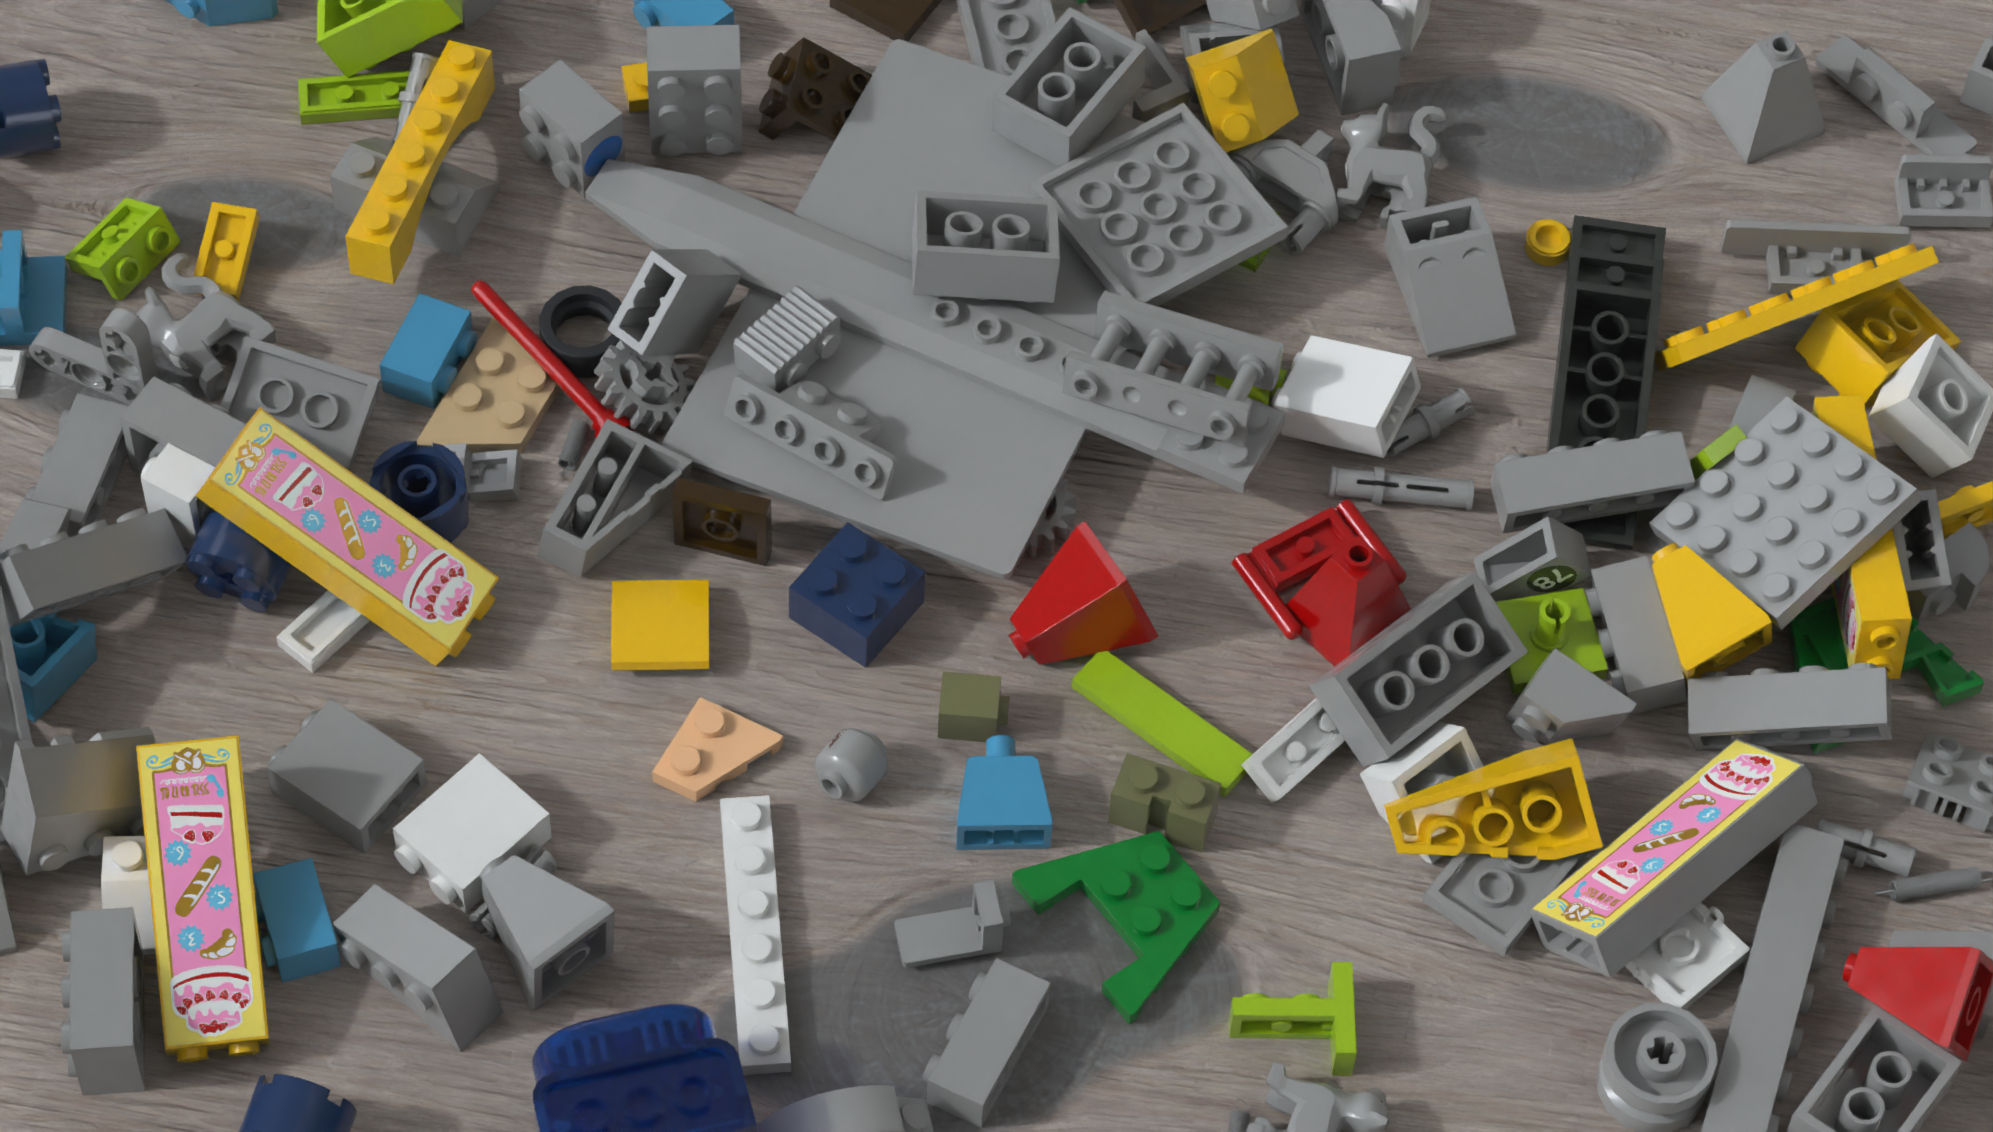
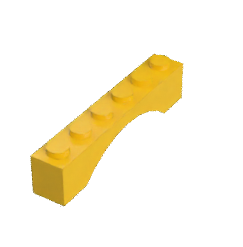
(390, 214)

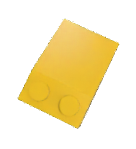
(1869, 339)

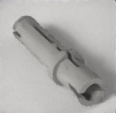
(1453, 491)

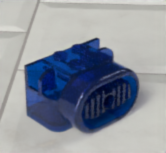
(641, 1074)

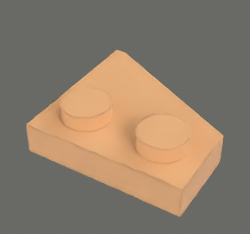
(712, 749)

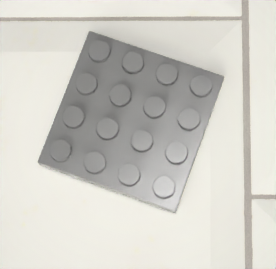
(1159, 209)
(1787, 510)

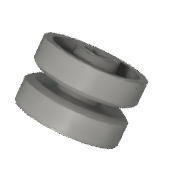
(1656, 1068)

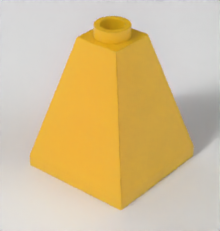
(1706, 614)

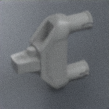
(1296, 180)

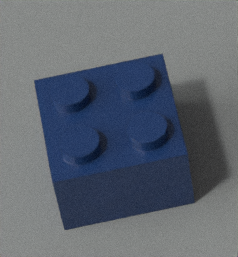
(856, 594)

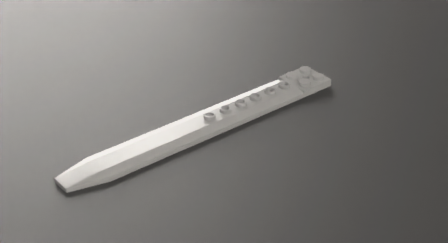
(875, 298)

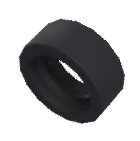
(572, 303)

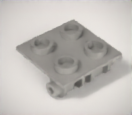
(1956, 774)

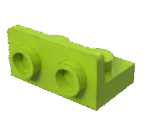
(125, 246)

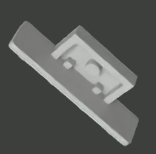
(1894, 98)
(1809, 251)
(816, 428)

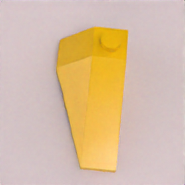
(1511, 807)

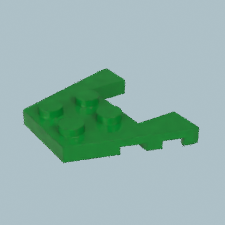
(1819, 642)
(1144, 896)

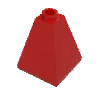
(1348, 601)
(1079, 606)
(1926, 988)

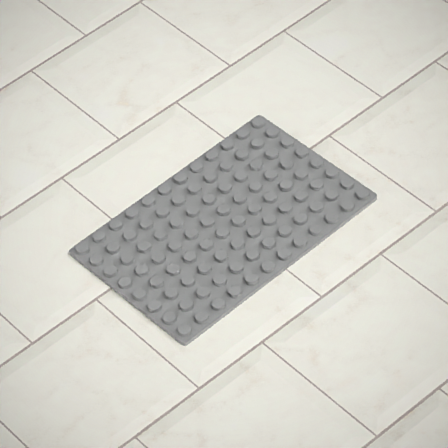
(969, 458)

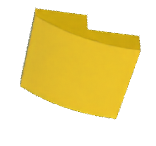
(660, 625)

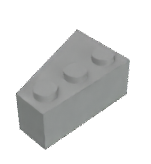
(610, 497)

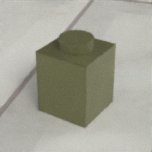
(971, 707)

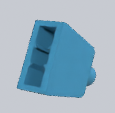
(1003, 801)

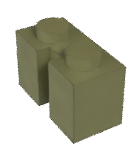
(1166, 799)

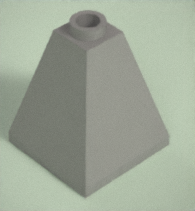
(1766, 99)
(545, 926)

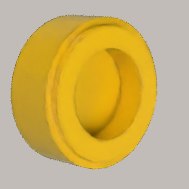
(1548, 242)

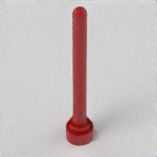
(546, 358)

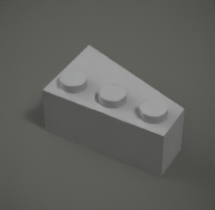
(419, 965)

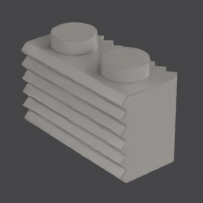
(788, 340)

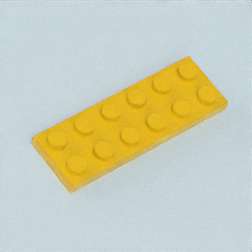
(1805, 301)

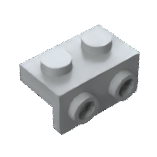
(1944, 190)

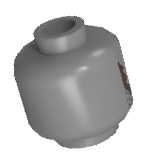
(851, 764)

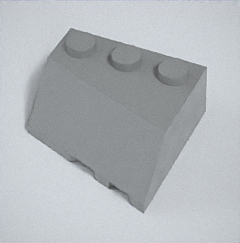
(72, 797)

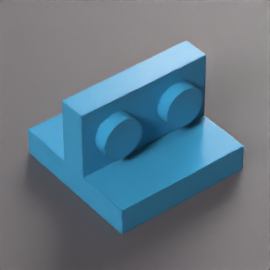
(30, 292)

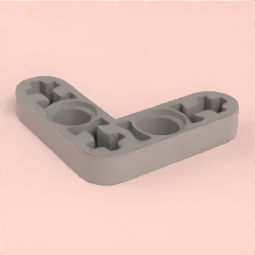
(116, 370)

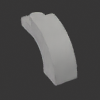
(852, 1110)

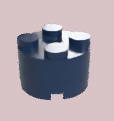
(26, 110)
(426, 485)
(235, 564)
(295, 1106)

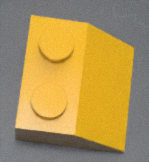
(1243, 90)

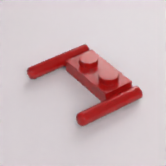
(1302, 553)

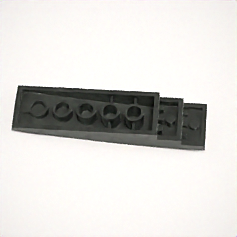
(1607, 347)

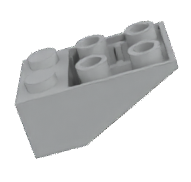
(1450, 276)

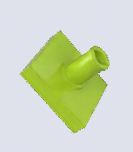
(1551, 622)

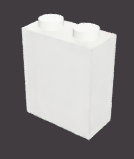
(1347, 395)
(465, 828)

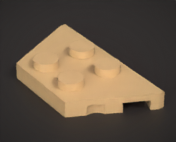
(493, 398)

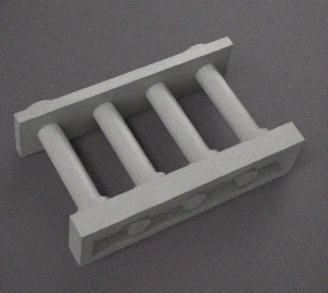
(1183, 340)

